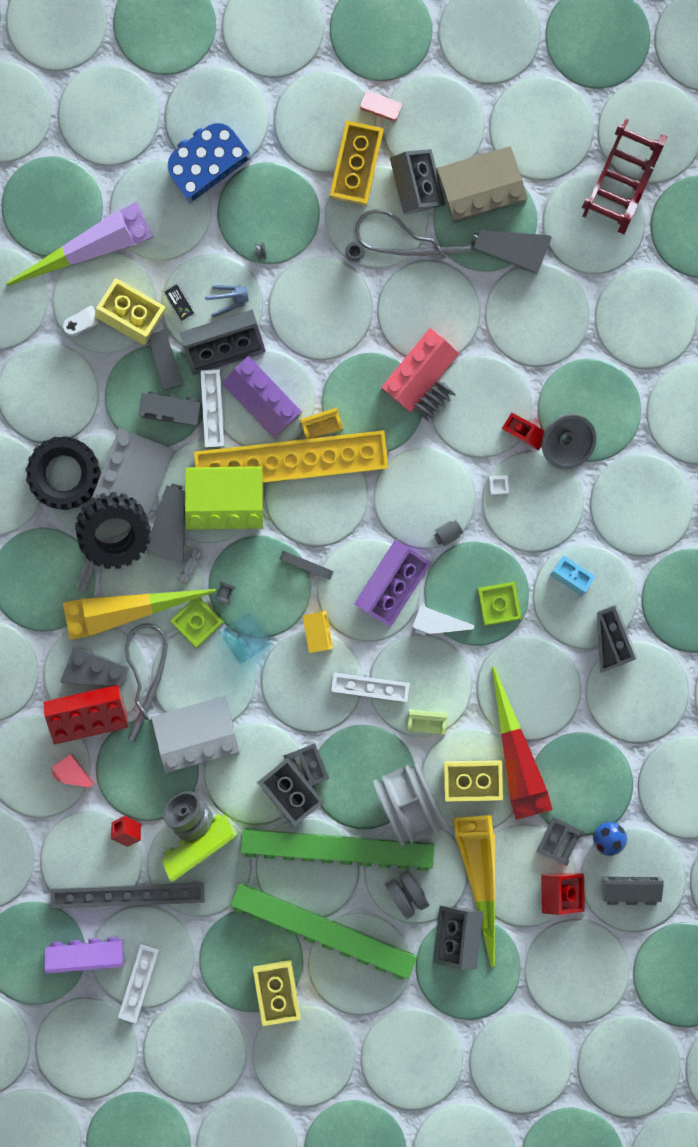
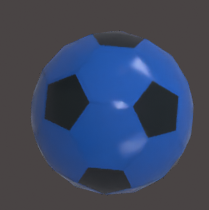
(609, 838)

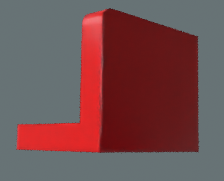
(126, 831)

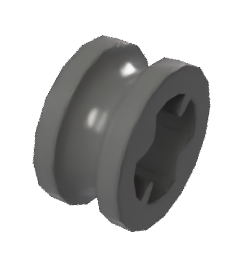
(260, 251)

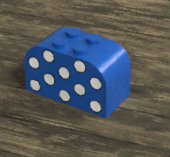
(206, 159)

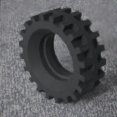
(37, 473)

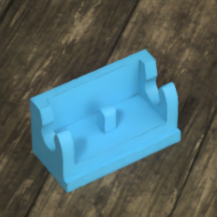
(572, 575)

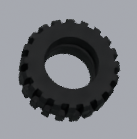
(119, 552)

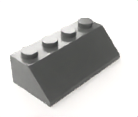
(222, 341)

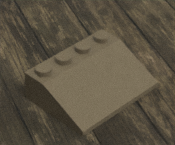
(482, 184)

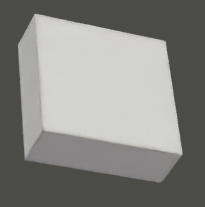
(499, 485)

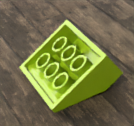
(224, 498)
(191, 853)

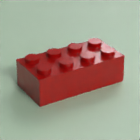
(85, 714)

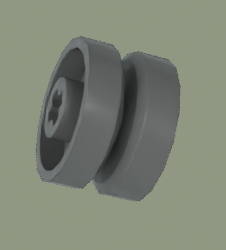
(187, 816)
(407, 894)

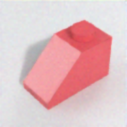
(71, 772)

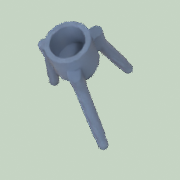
(238, 294)

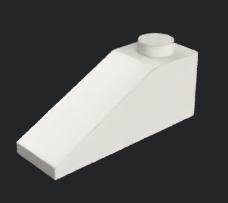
(434, 622)

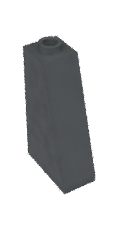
(514, 248)
(169, 525)

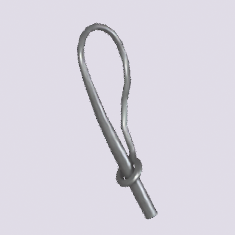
(437, 250)
(151, 694)

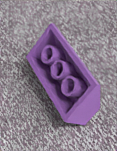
(261, 397)
(392, 583)
(85, 955)

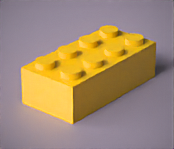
(356, 163)

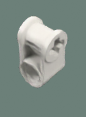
(85, 321)

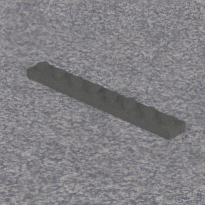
(127, 895)

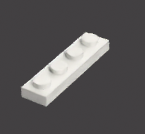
(212, 408)
(370, 687)
(138, 983)

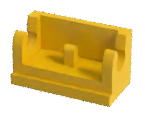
(321, 423)
(317, 631)

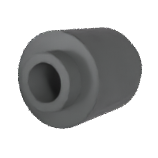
(354, 246)
(448, 533)

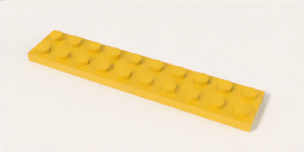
(304, 457)

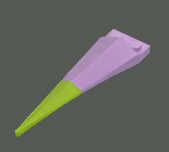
(116, 232)

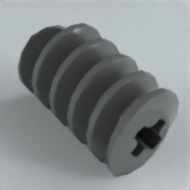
(433, 400)

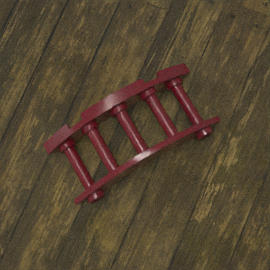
(638, 185)

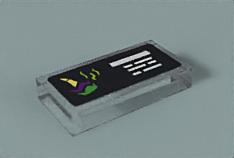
(179, 303)

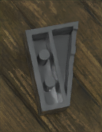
(169, 408)
(614, 640)
(91, 668)

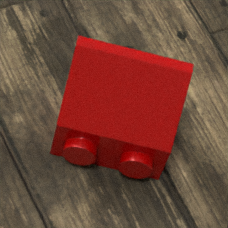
(562, 893)

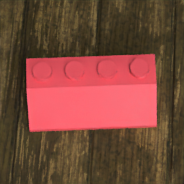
(420, 369)

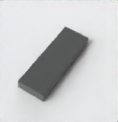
(165, 360)

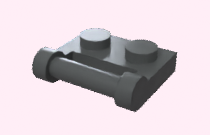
(312, 763)
(554, 837)

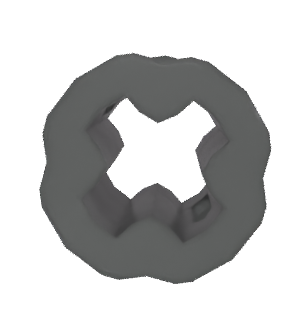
(224, 593)

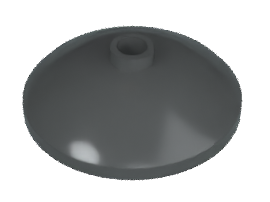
(576, 446)

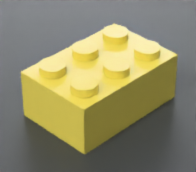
(129, 311)
(473, 780)
(277, 993)

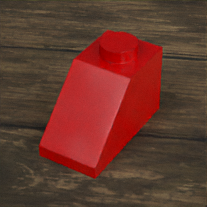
(524, 431)

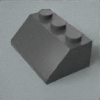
(417, 180)
(290, 792)
(632, 890)
(458, 937)

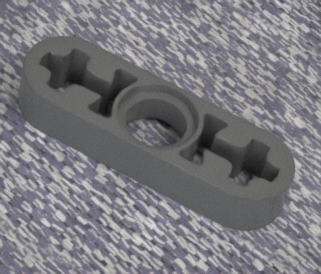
(306, 565)

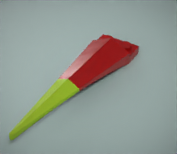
(525, 782)

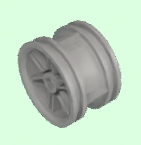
(409, 804)

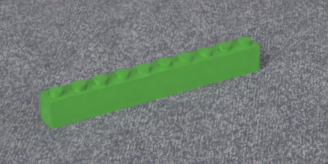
(337, 848)
(323, 930)

